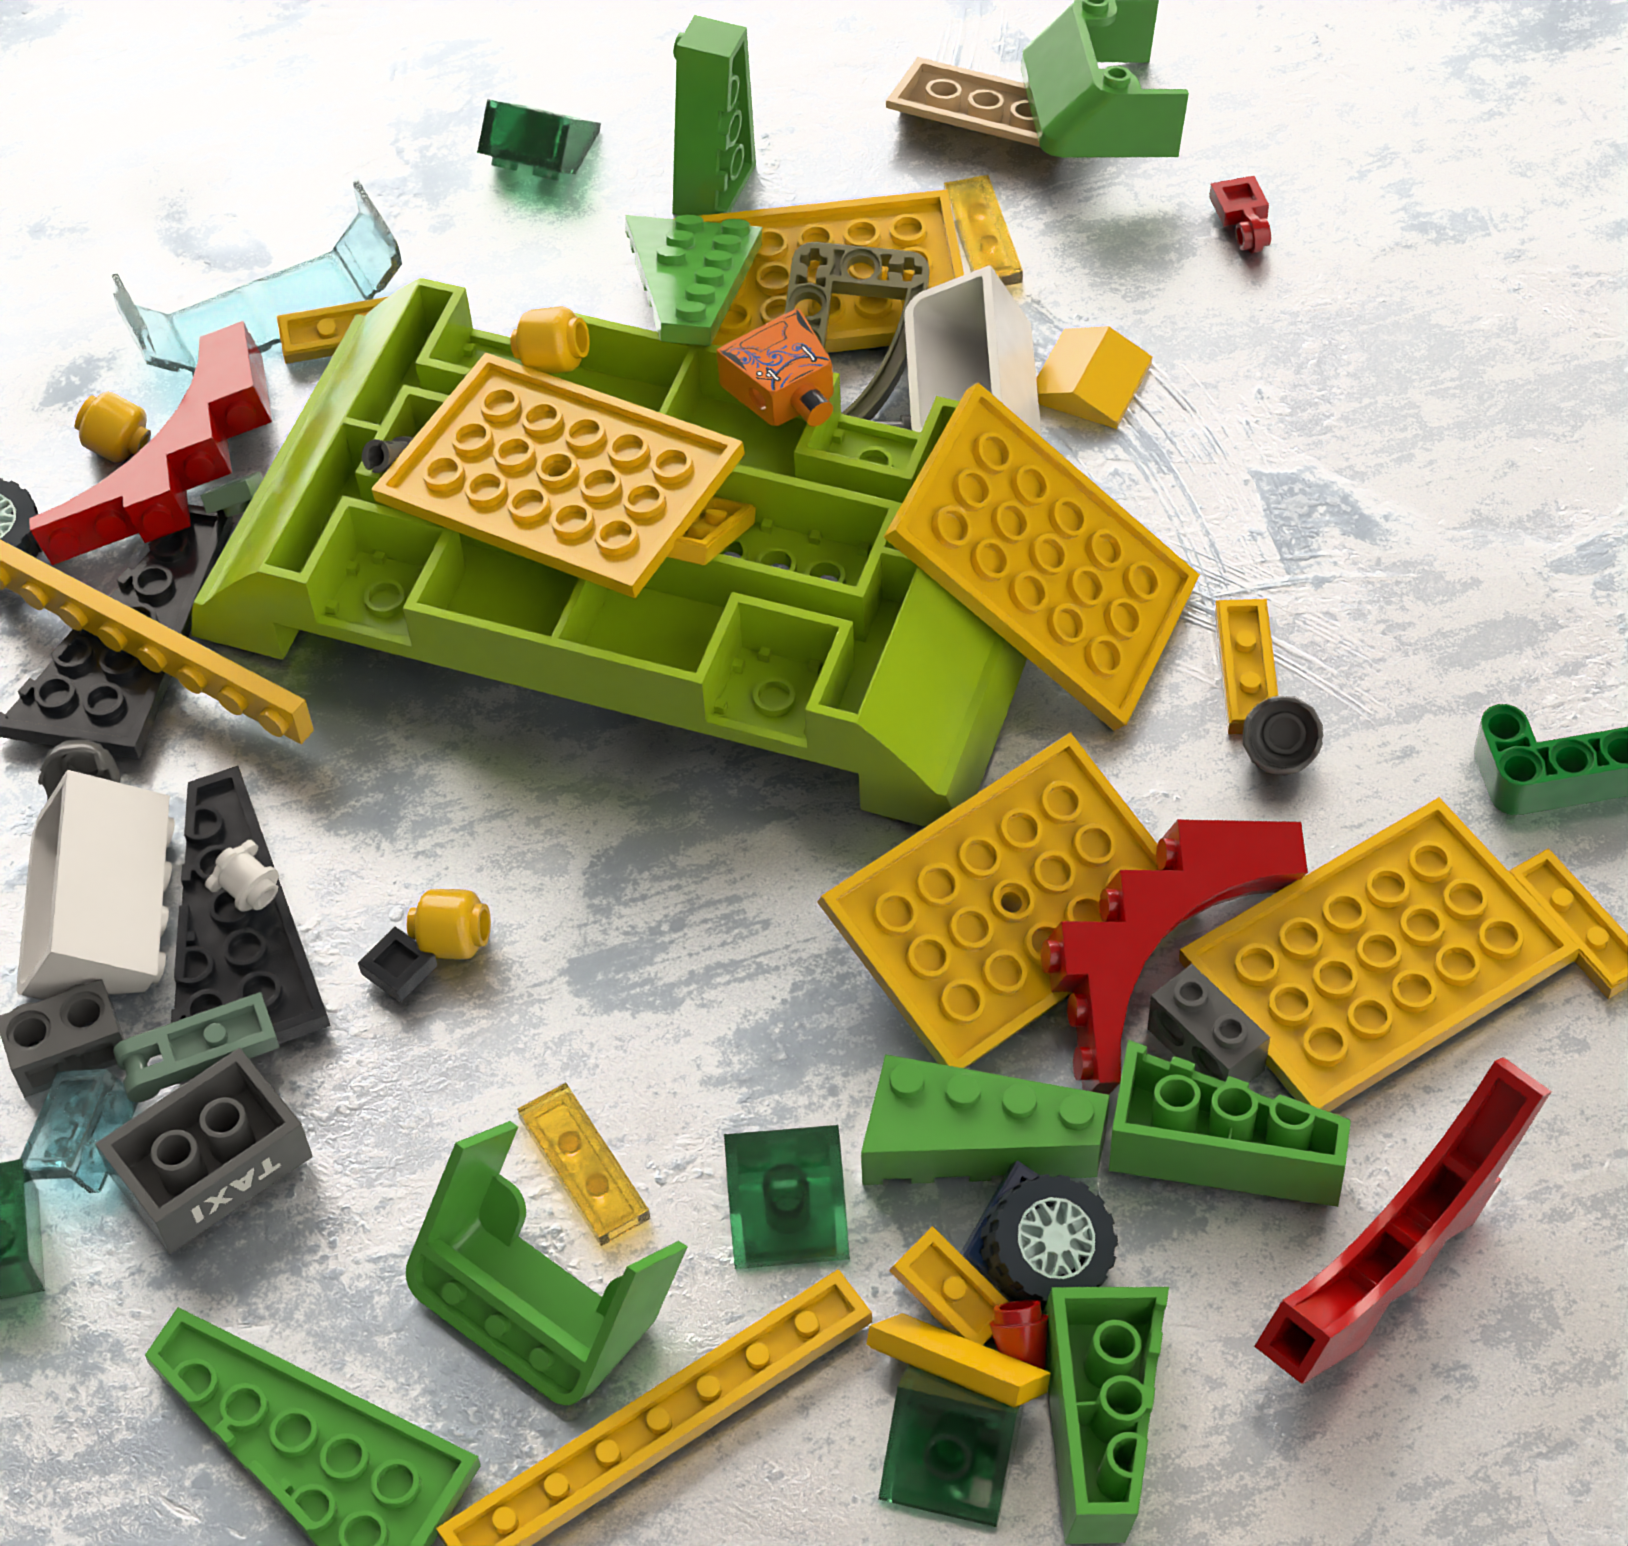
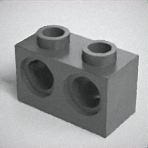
(1207, 1028)
(64, 1041)

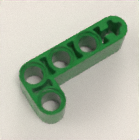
(1549, 771)

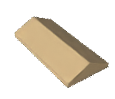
(965, 100)

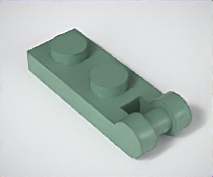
(193, 1045)

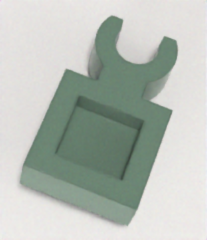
(233, 495)

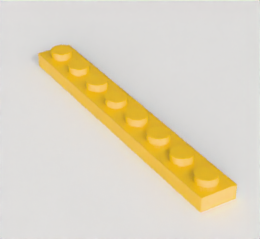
(155, 645)
(663, 1419)

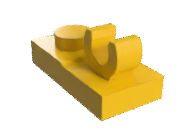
(949, 1287)

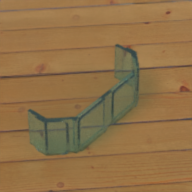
(349, 273)

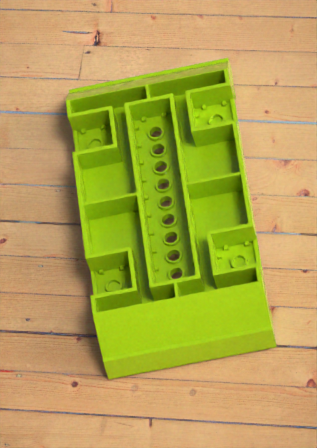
(841, 673)

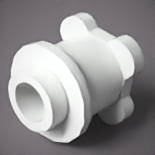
(244, 877)

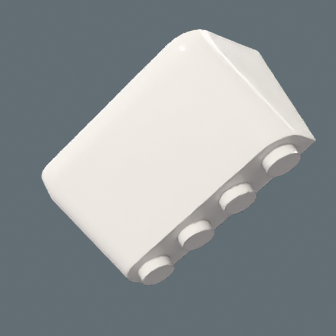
(966, 336)
(96, 889)

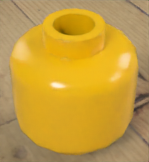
(550, 340)
(112, 426)
(449, 923)

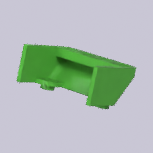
(1097, 110)
(515, 1298)

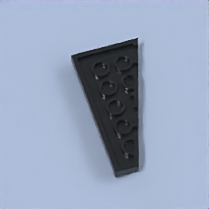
(110, 693)
(230, 951)

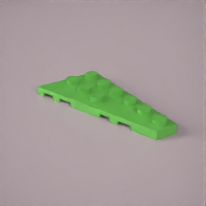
(691, 271)
(315, 1449)

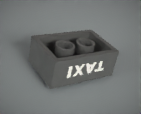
(204, 1150)

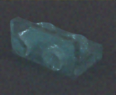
(75, 1116)

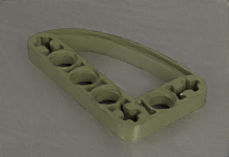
(834, 278)

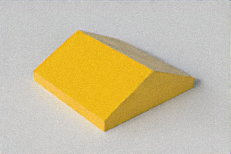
(1092, 374)

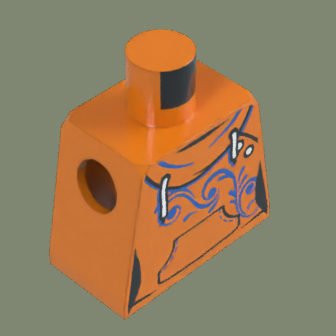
(779, 371)

